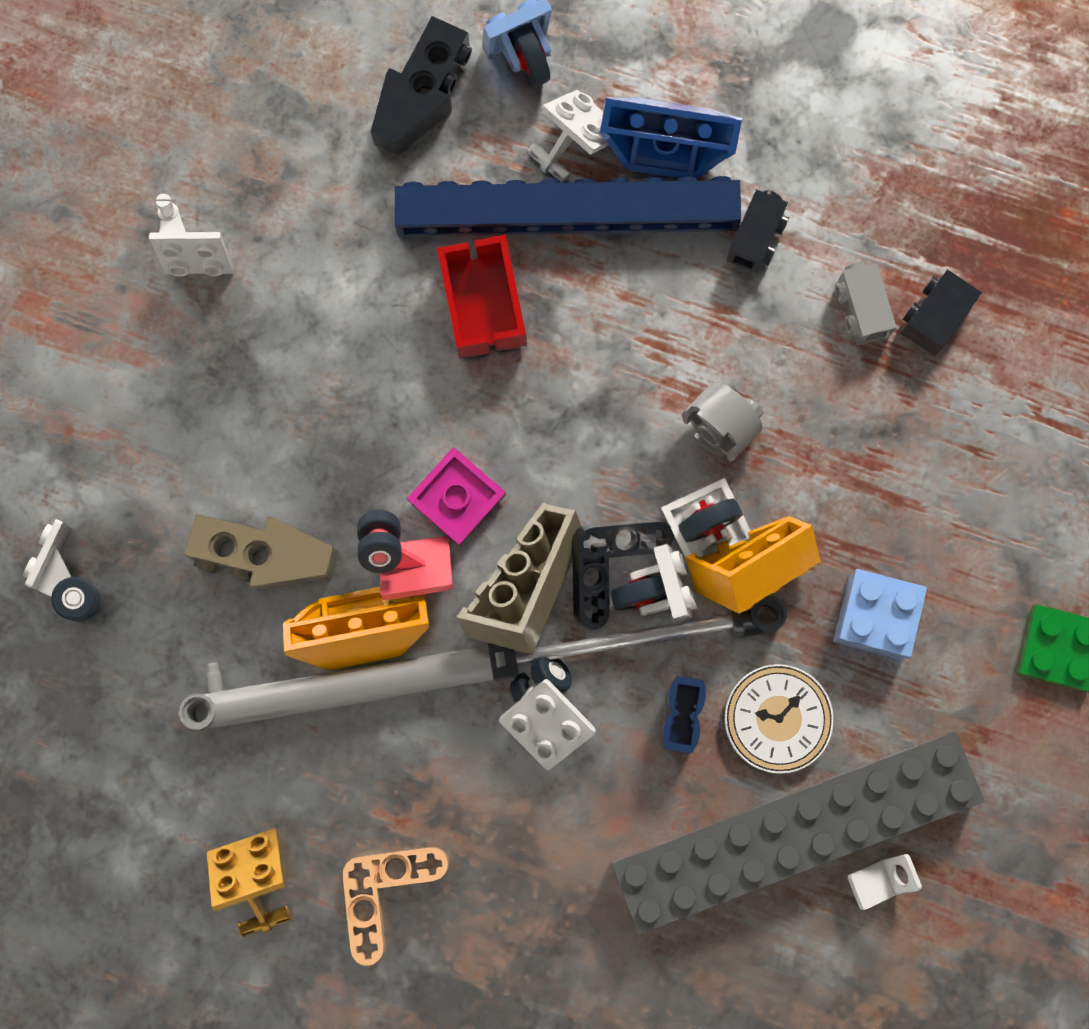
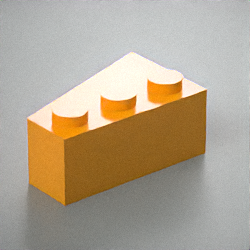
(756, 566)

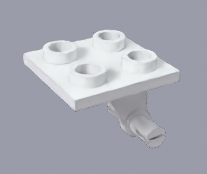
(579, 121)
(185, 251)

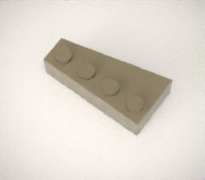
(523, 589)

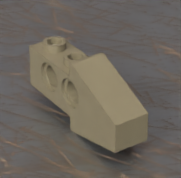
(292, 553)

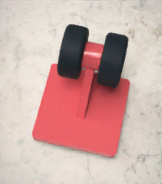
(403, 567)

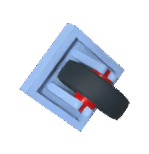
(522, 39)

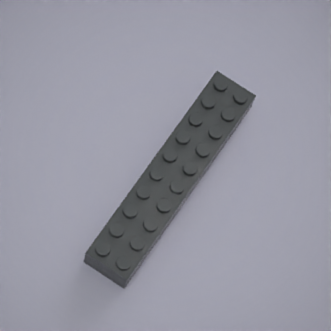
(796, 832)

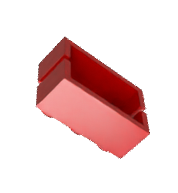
(482, 297)

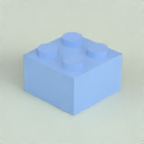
(880, 614)

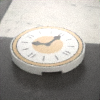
(778, 718)

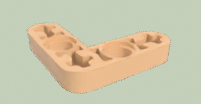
(380, 879)

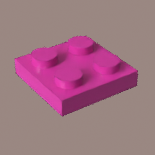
(456, 496)

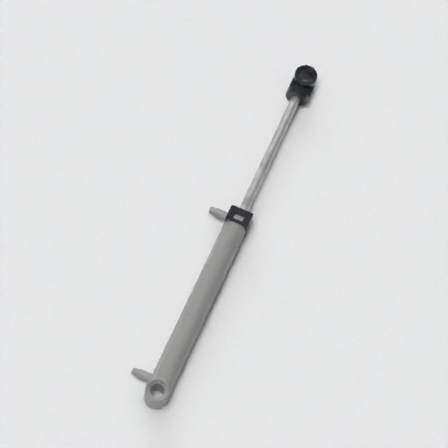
(432, 672)

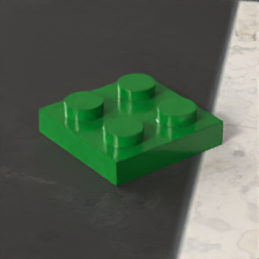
(1056, 648)

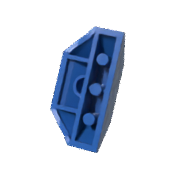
(668, 136)

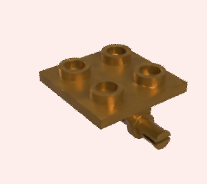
(245, 873)

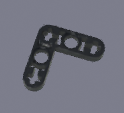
(598, 557)

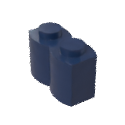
(684, 703)

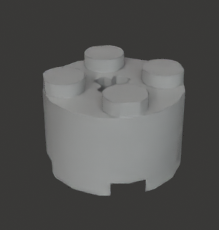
(724, 419)

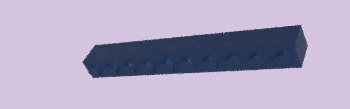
(567, 207)

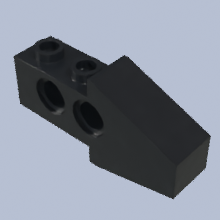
(401, 111)

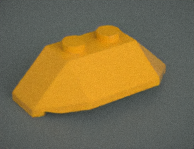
(355, 629)

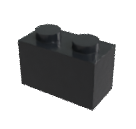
(941, 312)

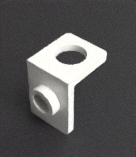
(880, 881)

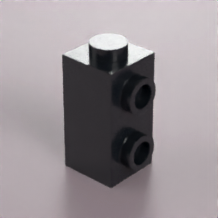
(754, 237)

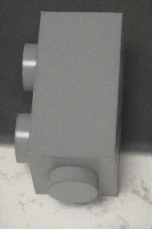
(865, 303)

